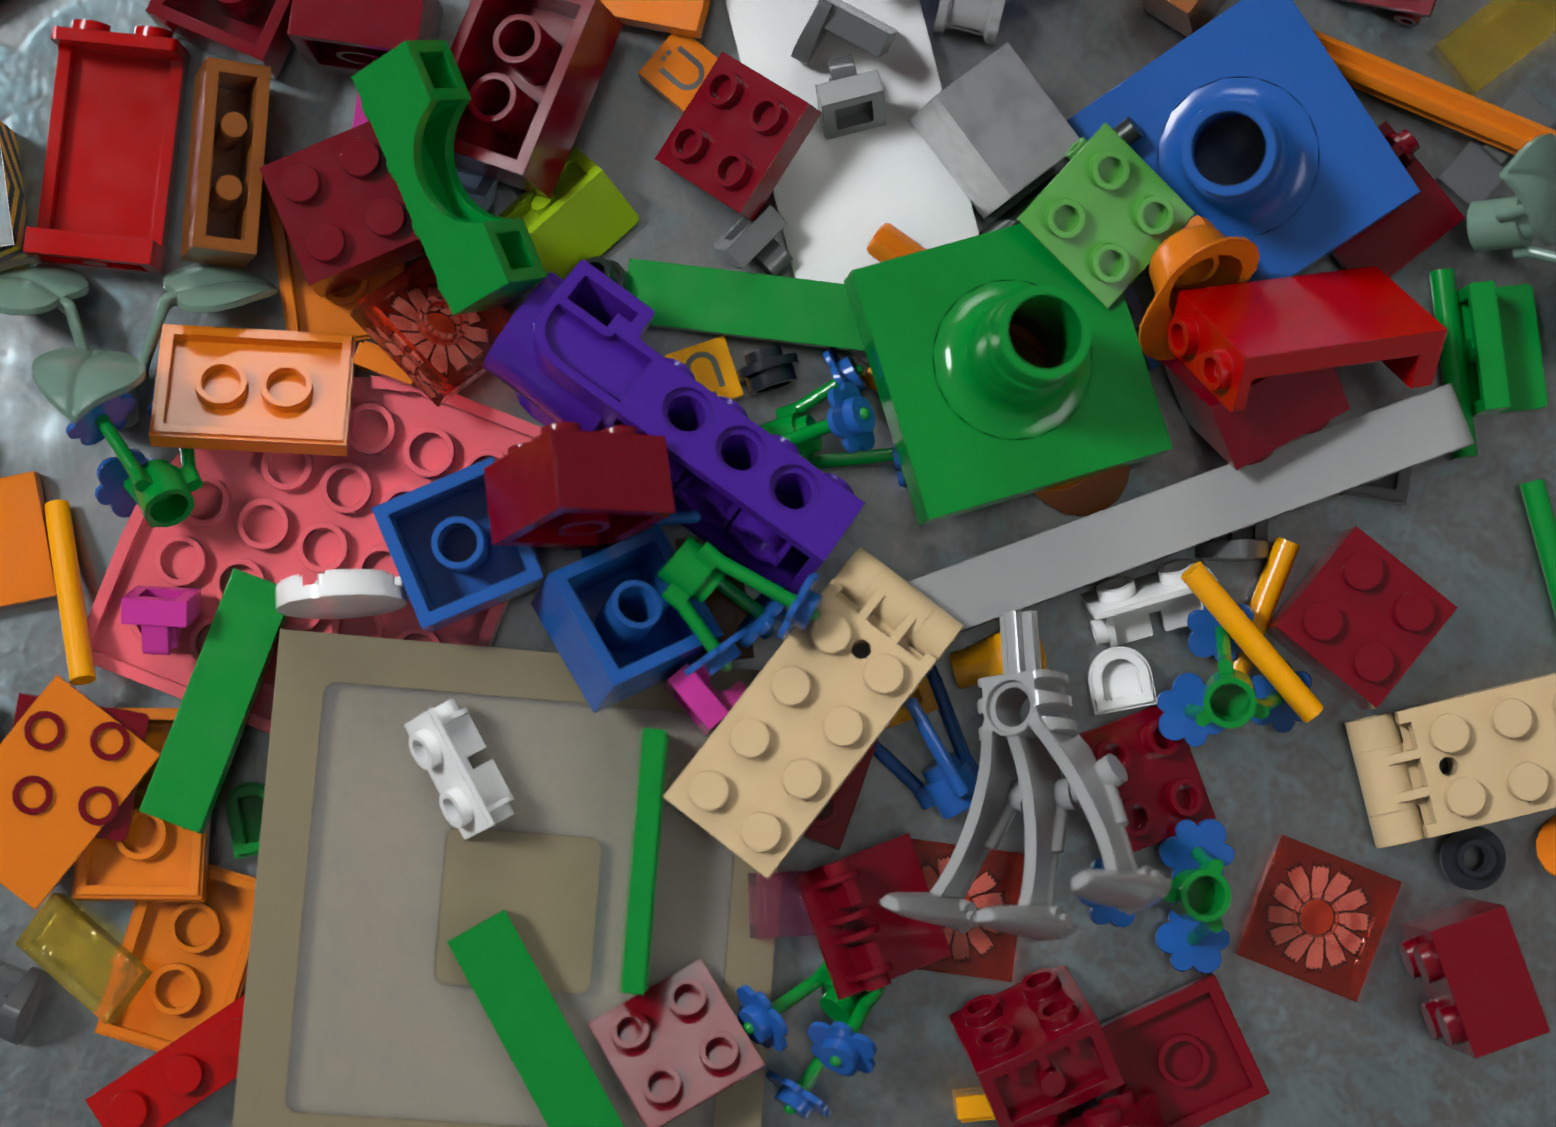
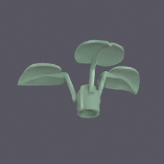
(1528, 214)
(82, 379)

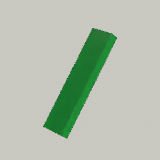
(746, 304)
(216, 704)
(643, 861)
(531, 1025)

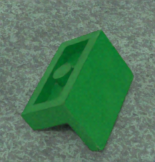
(1502, 348)

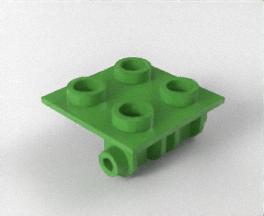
(1105, 214)

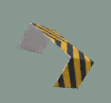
(14, 193)

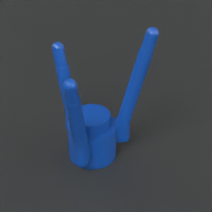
(952, 775)

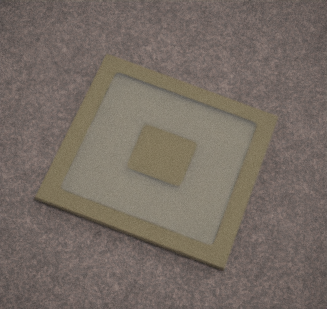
(364, 880)

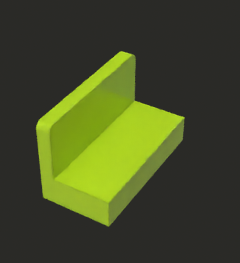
(578, 220)

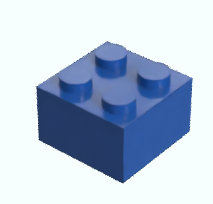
(447, 551)
(615, 624)

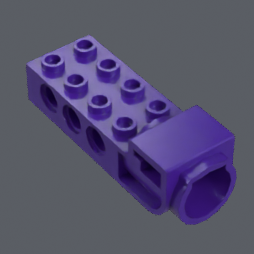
(582, 360)

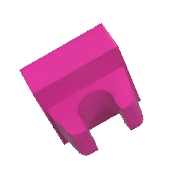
(160, 614)
(701, 700)

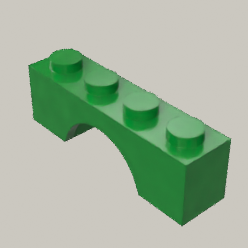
(414, 108)

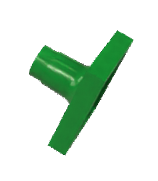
(962, 403)

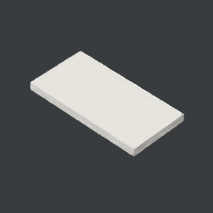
(854, 183)

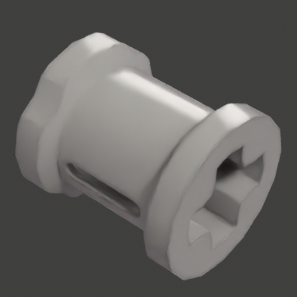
(971, 16)

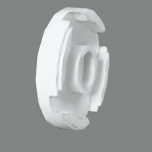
(341, 595)

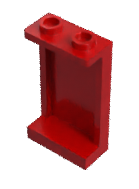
(111, 149)
(1302, 325)

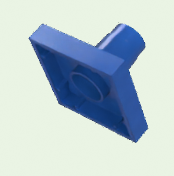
(1324, 159)

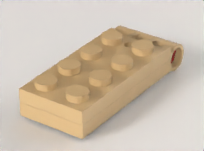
(813, 713)
(1496, 753)

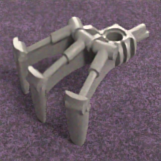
(1023, 775)

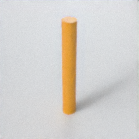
(1269, 591)
(69, 592)
(1252, 642)

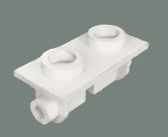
(1124, 603)
(468, 796)

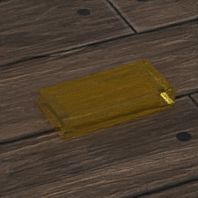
(1495, 40)
(83, 958)

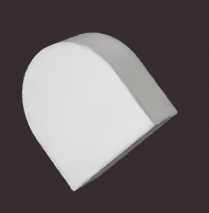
(1119, 681)

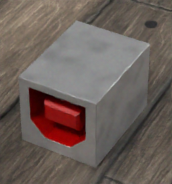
(995, 130)

